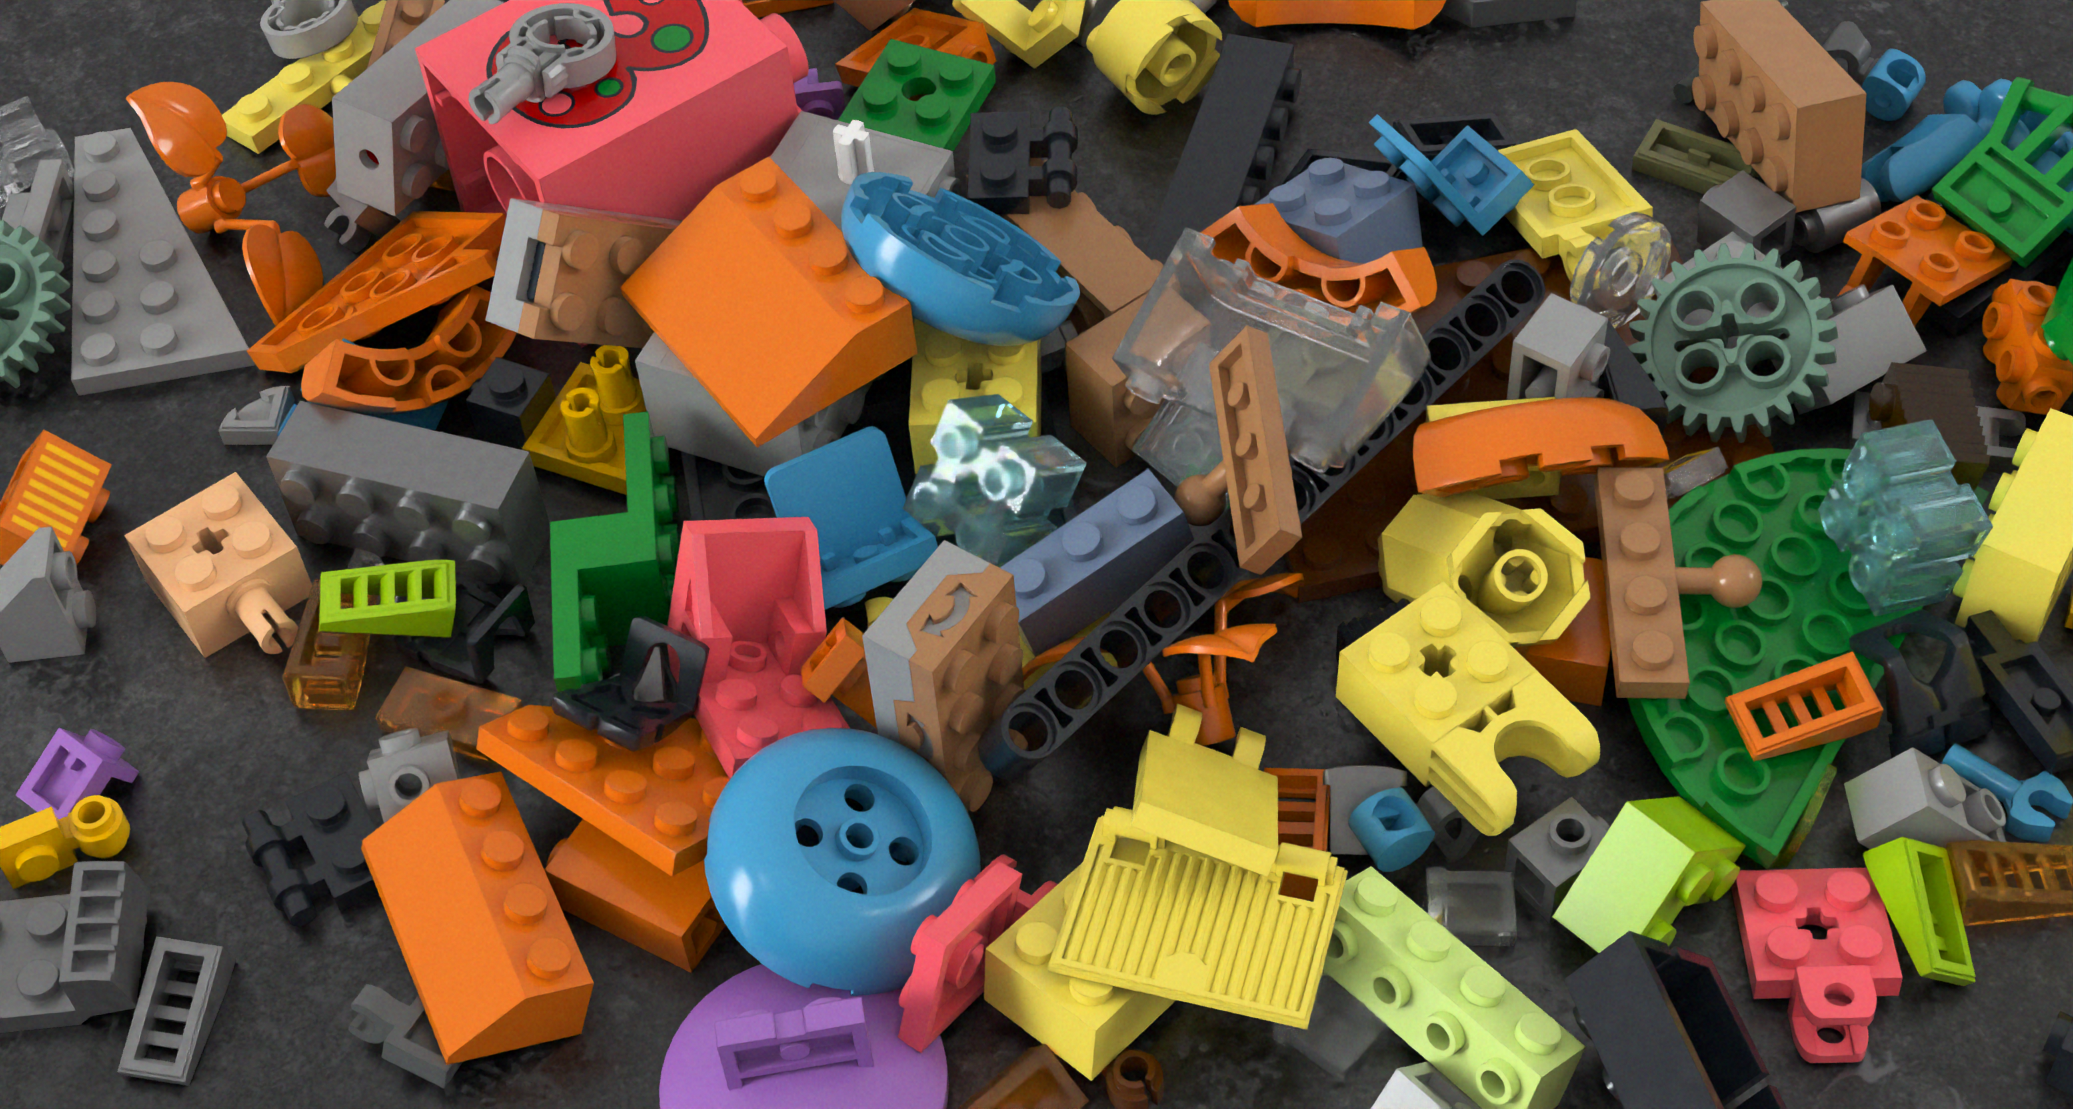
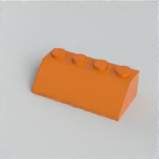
(478, 921)

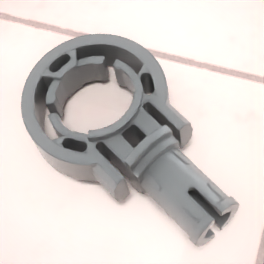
(307, 26)
(534, 66)

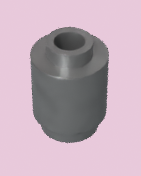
(1827, 225)

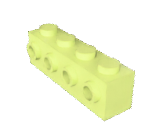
(1447, 1000)

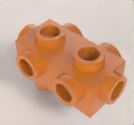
(2025, 365)

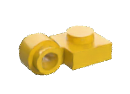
(44, 844)

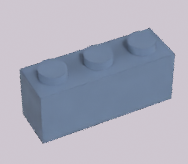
(1096, 561)

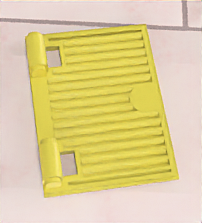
(1200, 925)

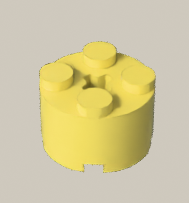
(1156, 51)

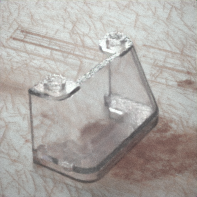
(1332, 367)

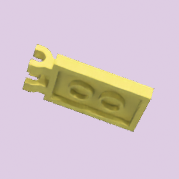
(1571, 196)
(1208, 797)

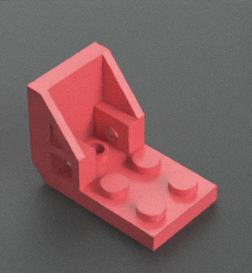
(760, 609)

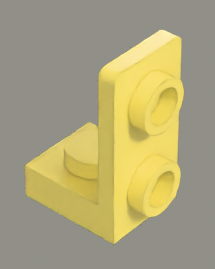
(1027, 34)

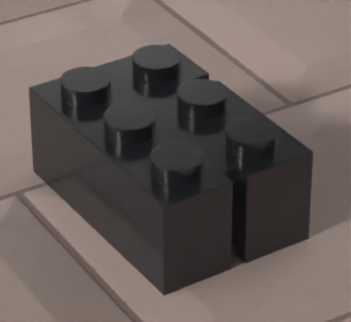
(1666, 1029)

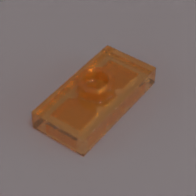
(442, 705)

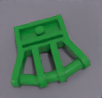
(2000, 188)

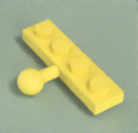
(307, 81)

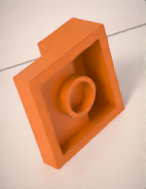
(924, 29)

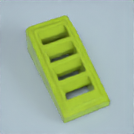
(410, 579)
(1924, 907)

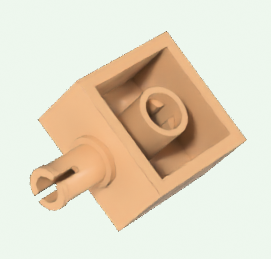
(223, 568)

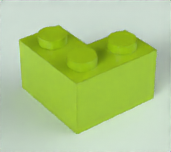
(1646, 870)

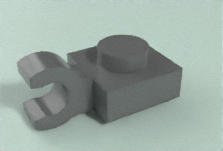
(405, 1034)

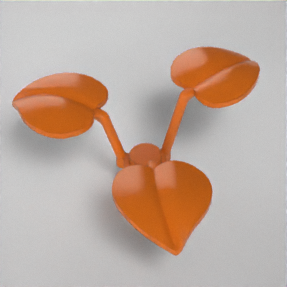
(186, 134)
(1207, 690)

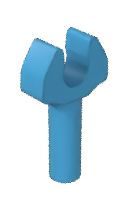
(2016, 794)

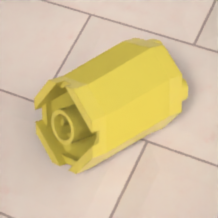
(1502, 560)

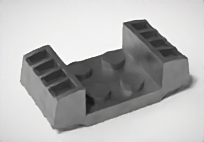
(73, 950)

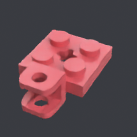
(953, 947)
(1826, 979)

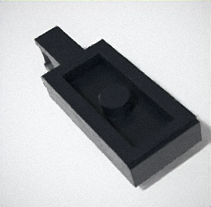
(2025, 689)

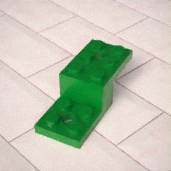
(940, 119)
(615, 563)

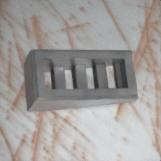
(160, 982)

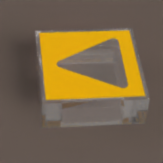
(1693, 471)

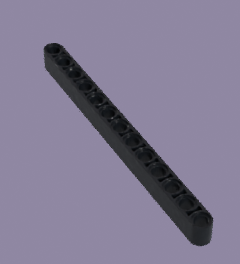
(1172, 596)

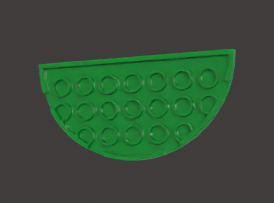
(1796, 621)

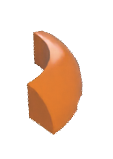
(1391, 13)
(1281, 256)
(412, 379)
(1554, 434)

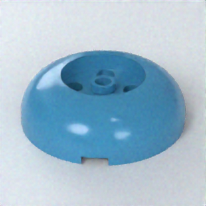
(955, 262)
(795, 900)

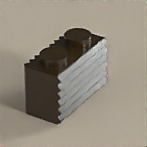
(1936, 393)

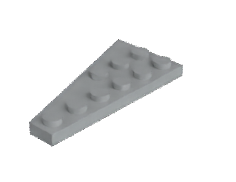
(138, 283)

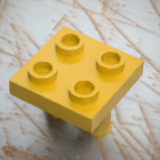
(585, 423)

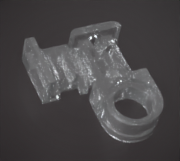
(24, 147)

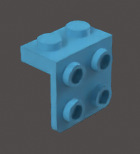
(1463, 181)
(857, 507)

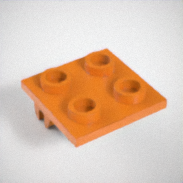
(1928, 250)

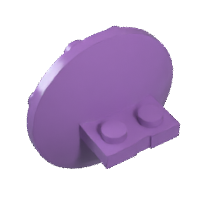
(798, 1048)

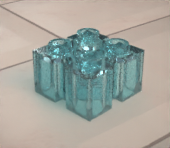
(992, 479)
(1903, 517)

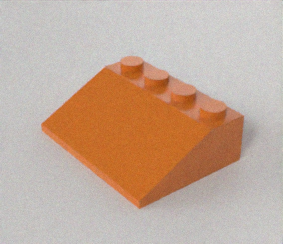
(769, 304)

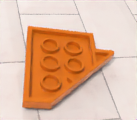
(405, 271)
(644, 799)

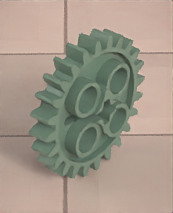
(1729, 290)
(31, 296)

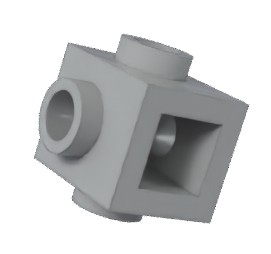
(401, 753)

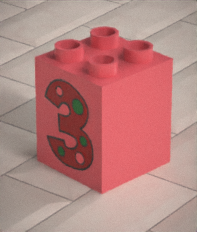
(682, 109)

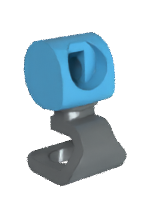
(1888, 81)
(1400, 831)

